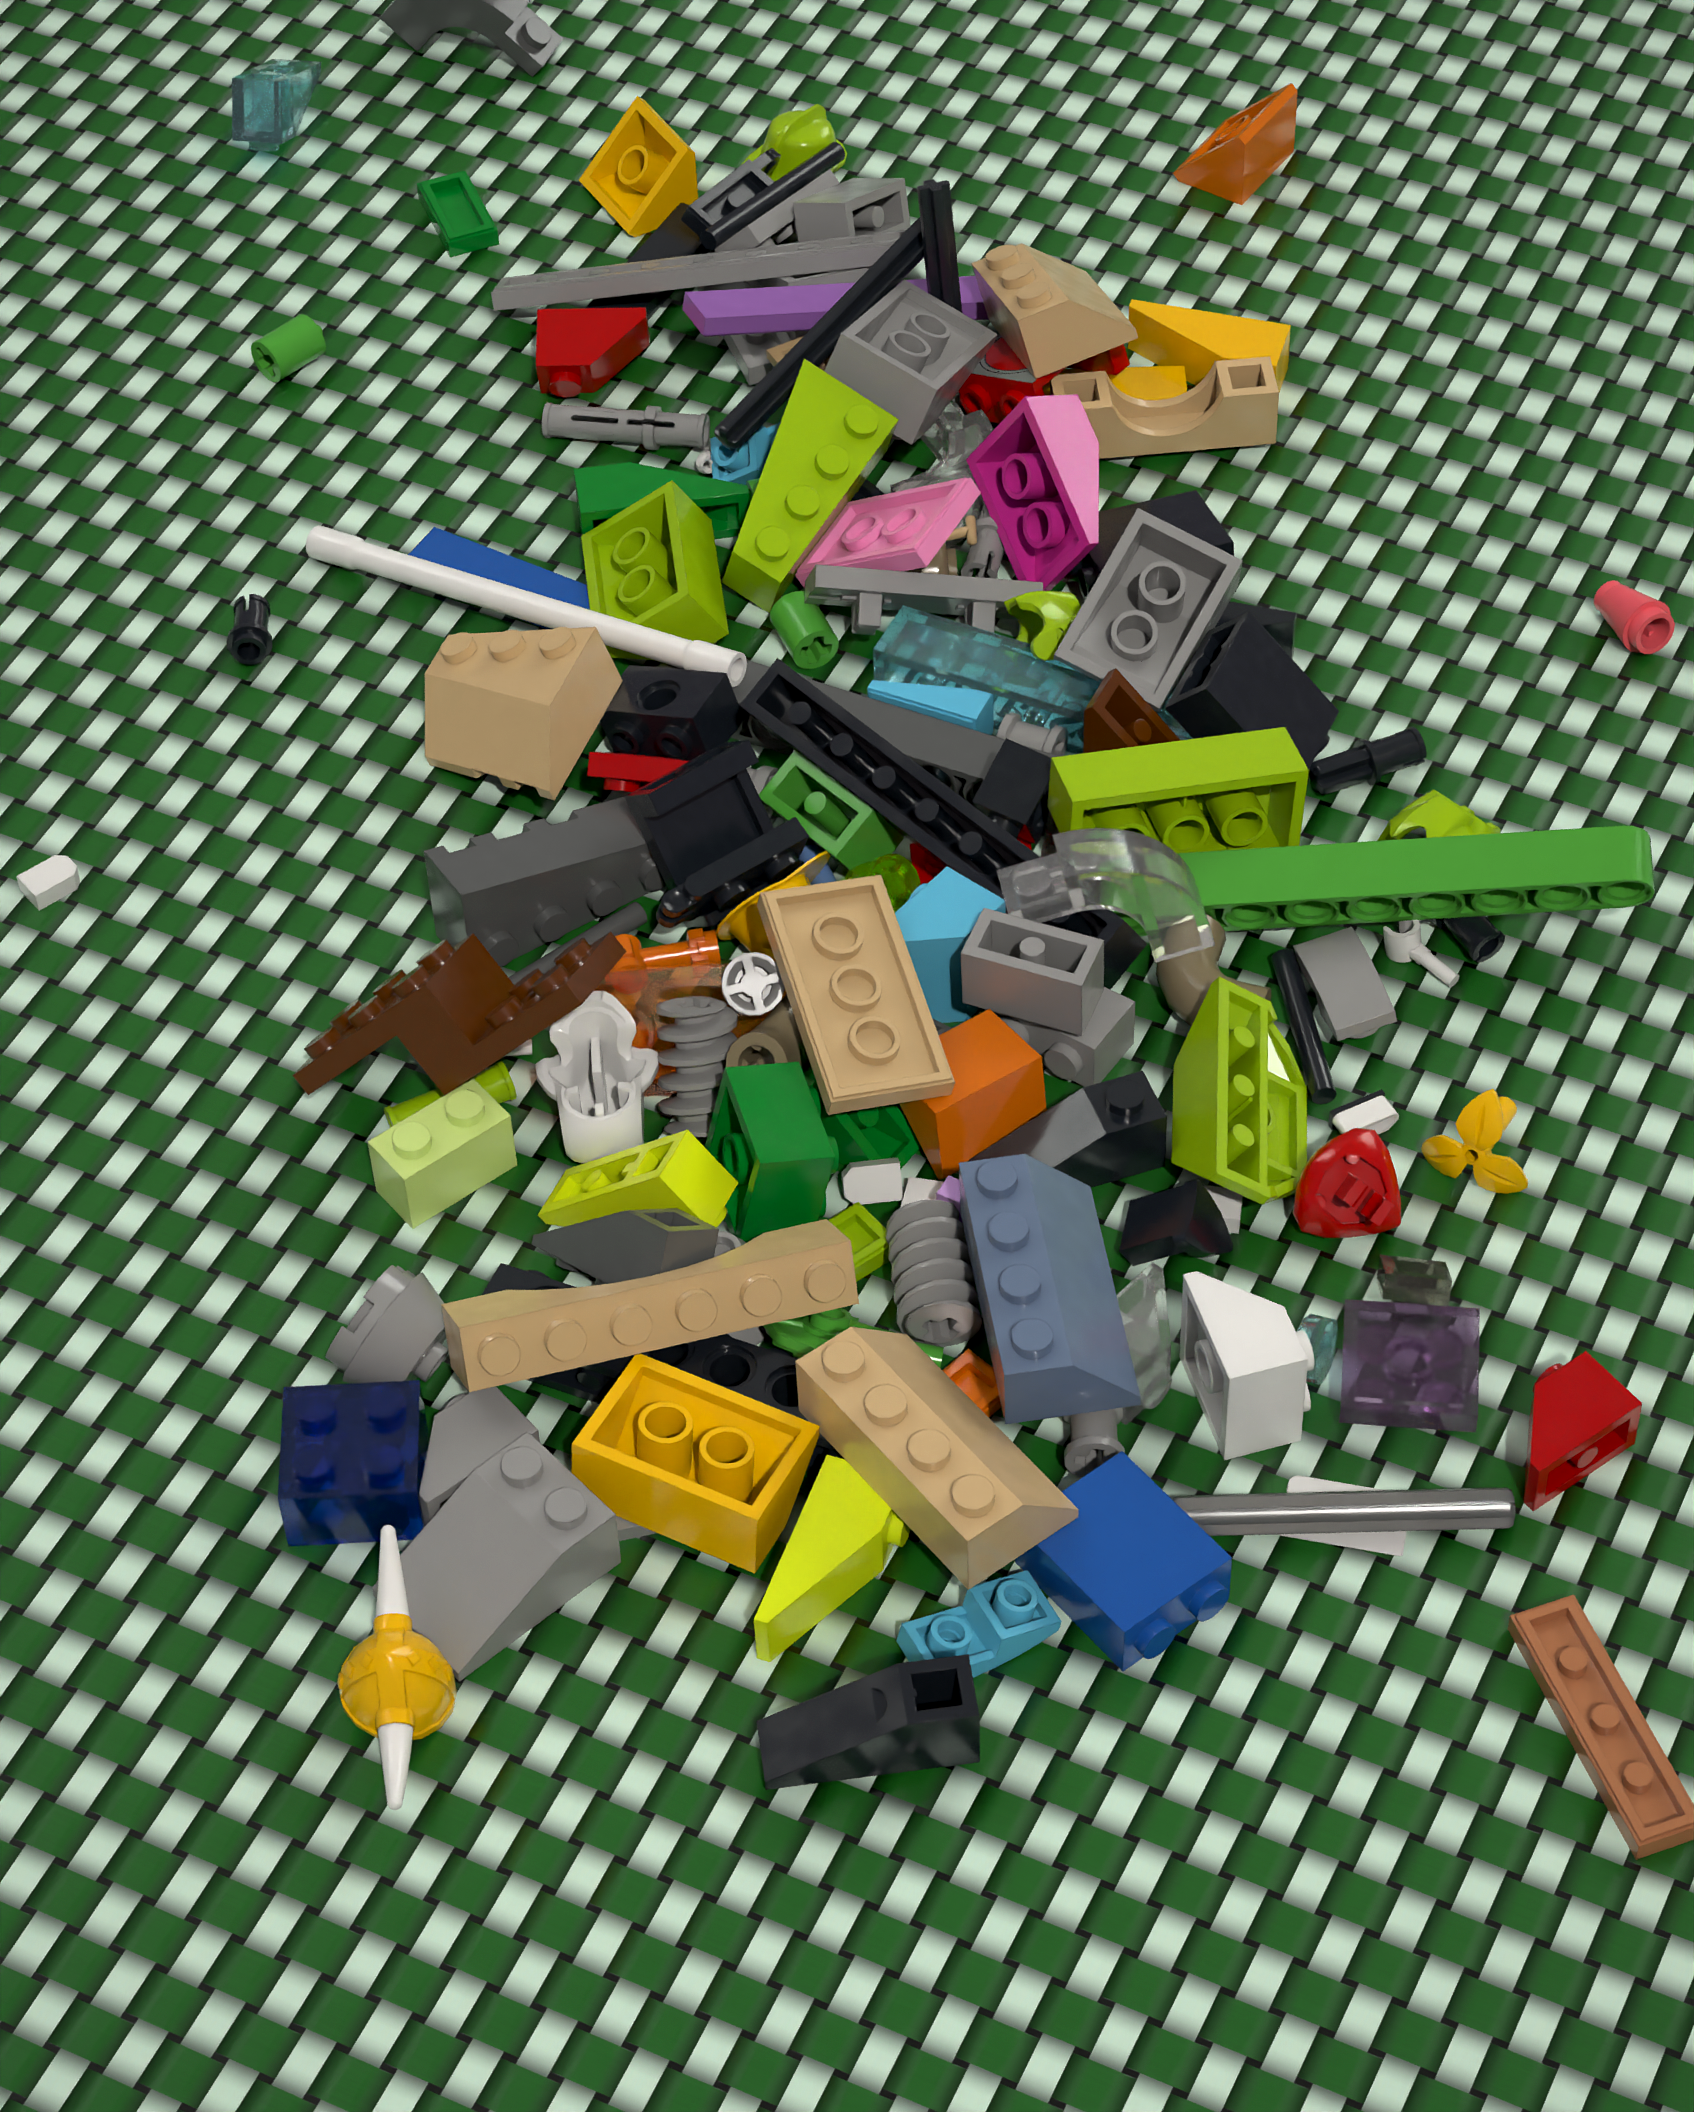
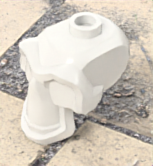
(598, 1078)

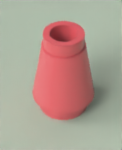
(1636, 619)

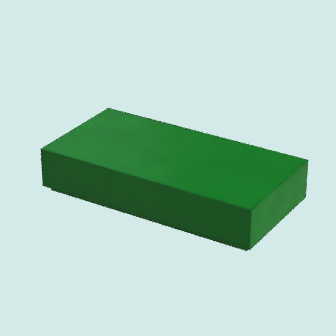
(457, 213)

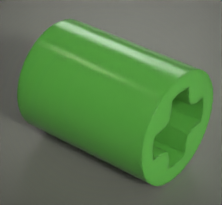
(288, 348)
(804, 630)

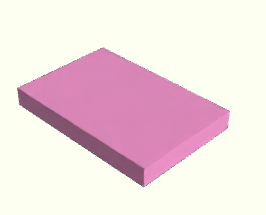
(893, 529)

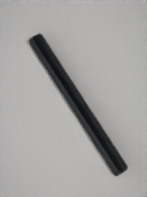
(821, 339)

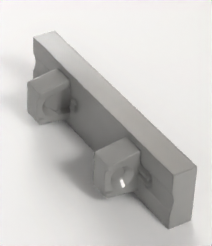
(875, 589)

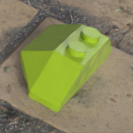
(1239, 1098)

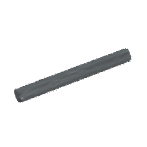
(1351, 1511)

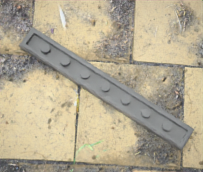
(692, 271)

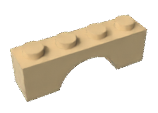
(1226, 409)

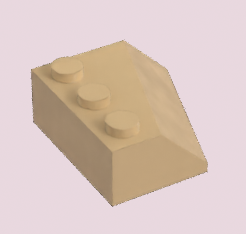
(517, 703)

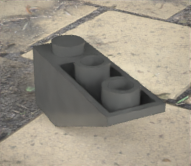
(630, 1244)

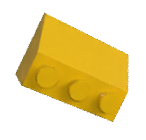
(694, 1461)

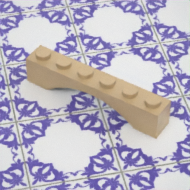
(554, 1330)

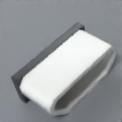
(1368, 1112)

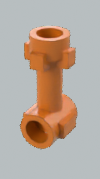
(699, 947)

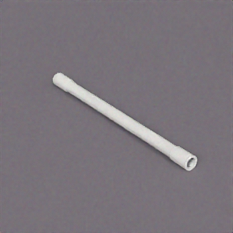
(355, 553)

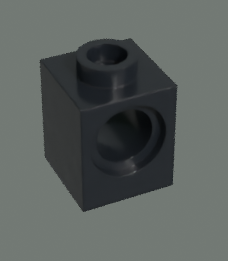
(1017, 791)

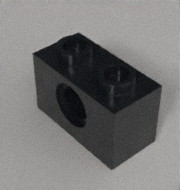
(671, 712)

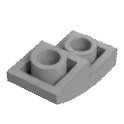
(1345, 984)

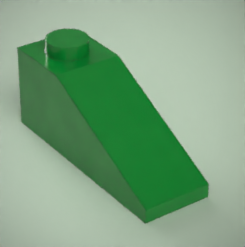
(614, 487)

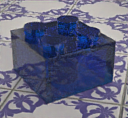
(352, 1462)

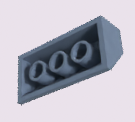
(1044, 1290)

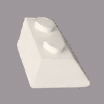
(1244, 1365)

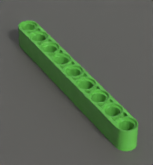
(1423, 878)

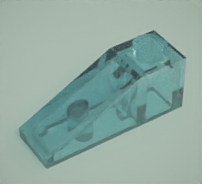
(272, 102)

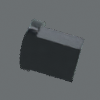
(1173, 1224)

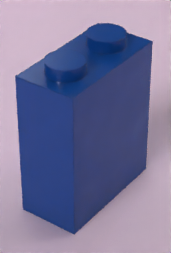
(1130, 1564)

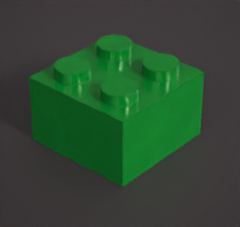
(774, 1146)

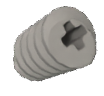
(700, 1054)
(932, 1274)

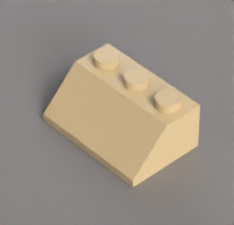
(1048, 308)

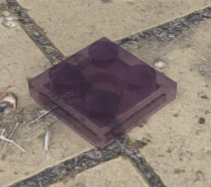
(1410, 1365)

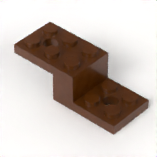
(458, 1011)

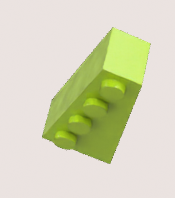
(813, 469)
(1188, 792)

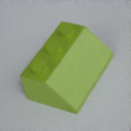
(657, 568)

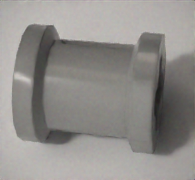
(1030, 735)
(1092, 1440)

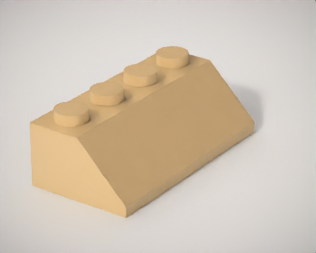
(929, 1451)

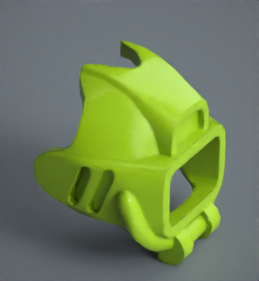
(1043, 619)
(1438, 817)

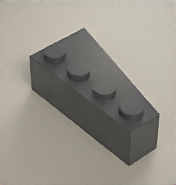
(540, 881)

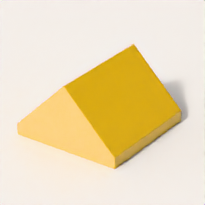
(642, 171)

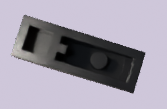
(1095, 1133)

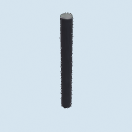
(772, 196)

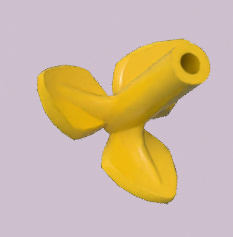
(1480, 1128)

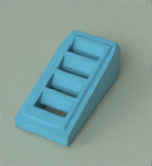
(951, 704)

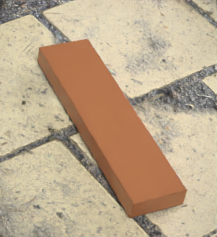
(1604, 1726)

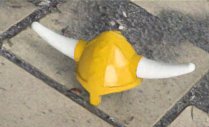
(396, 1678)

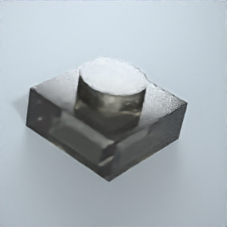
(1414, 1280)

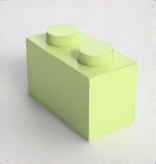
(442, 1153)

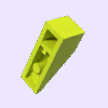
(649, 1176)
(830, 1556)

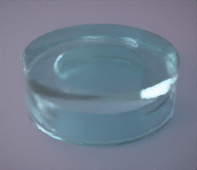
(1323, 1339)

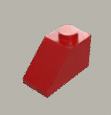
(586, 346)
(1575, 1426)

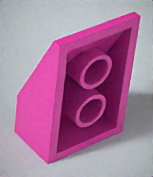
(1042, 486)

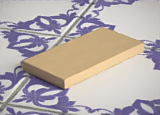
(855, 994)

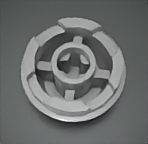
(393, 1332)

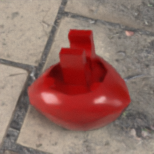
(1348, 1188)

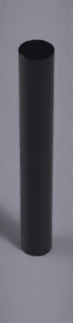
(1303, 1026)

